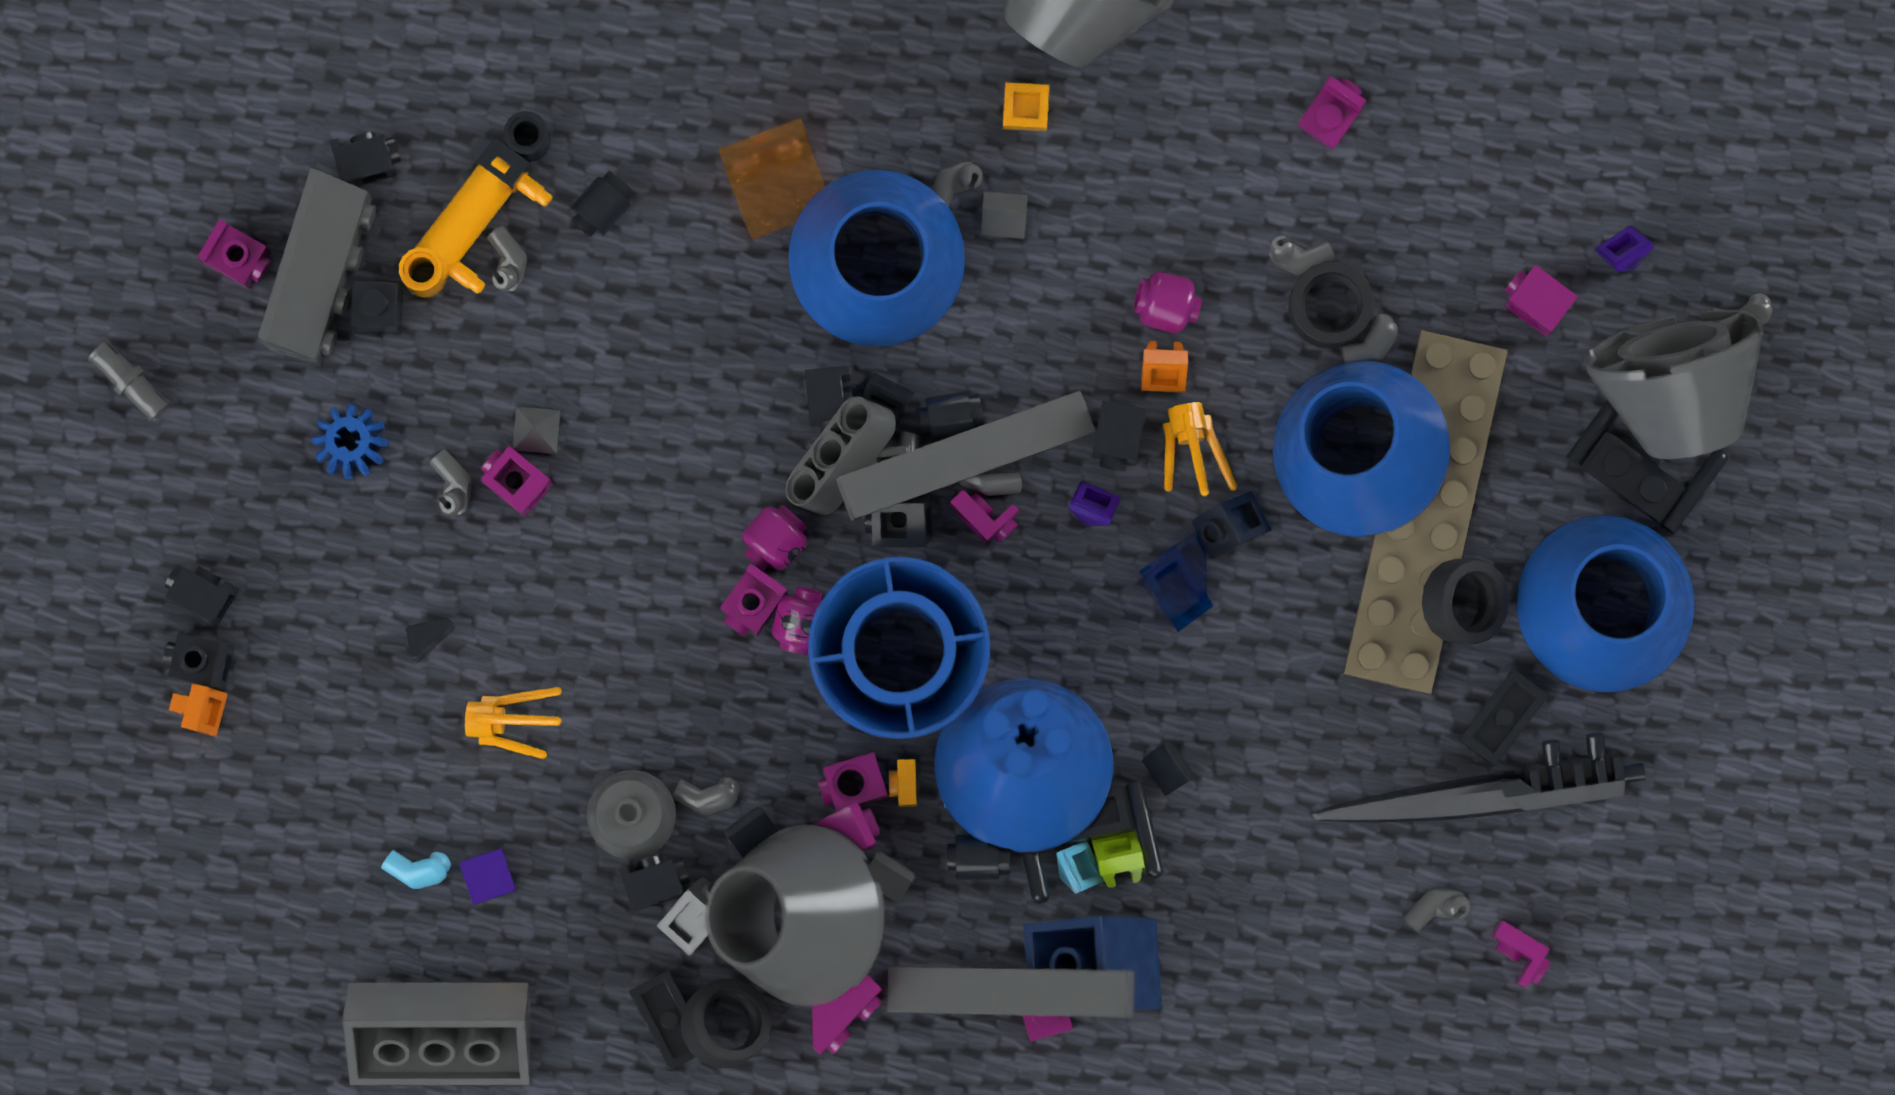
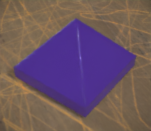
(1625, 249)
(1093, 505)

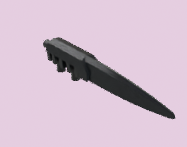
(1500, 793)

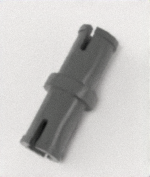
(129, 380)

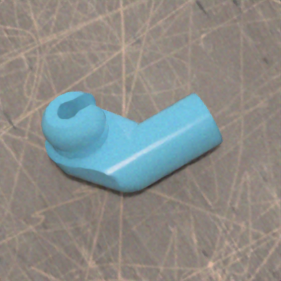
(418, 873)

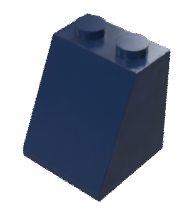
(1100, 945)

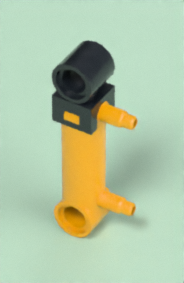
(499, 173)

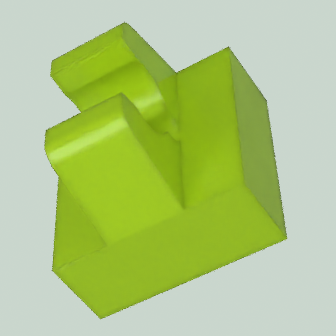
(1119, 855)

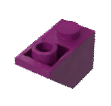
(855, 824)
(833, 1018)

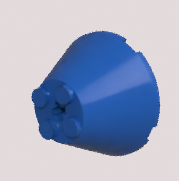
(1024, 765)

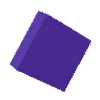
(487, 876)

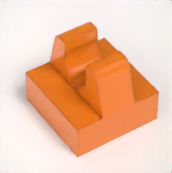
(1164, 368)
(200, 709)

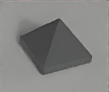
(536, 430)

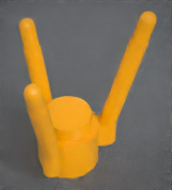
(1189, 426)
(487, 719)

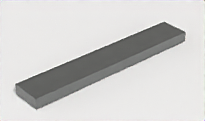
(965, 455)
(1011, 991)

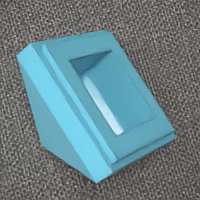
(1078, 867)

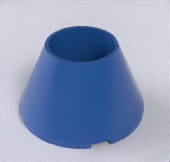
(864, 317)
(1393, 489)
(888, 588)
(1562, 637)

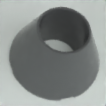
(1080, 29)
(1681, 383)
(828, 915)

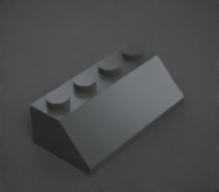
(316, 268)
(438, 1033)

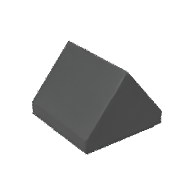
(1004, 215)

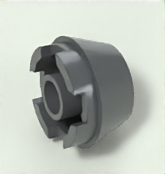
(631, 814)

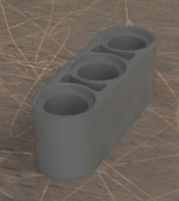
(845, 445)

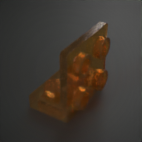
(772, 177)

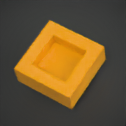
(1026, 107)
(903, 783)

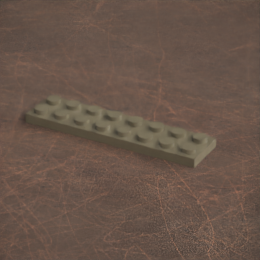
(1390, 633)

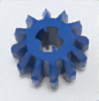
(341, 455)

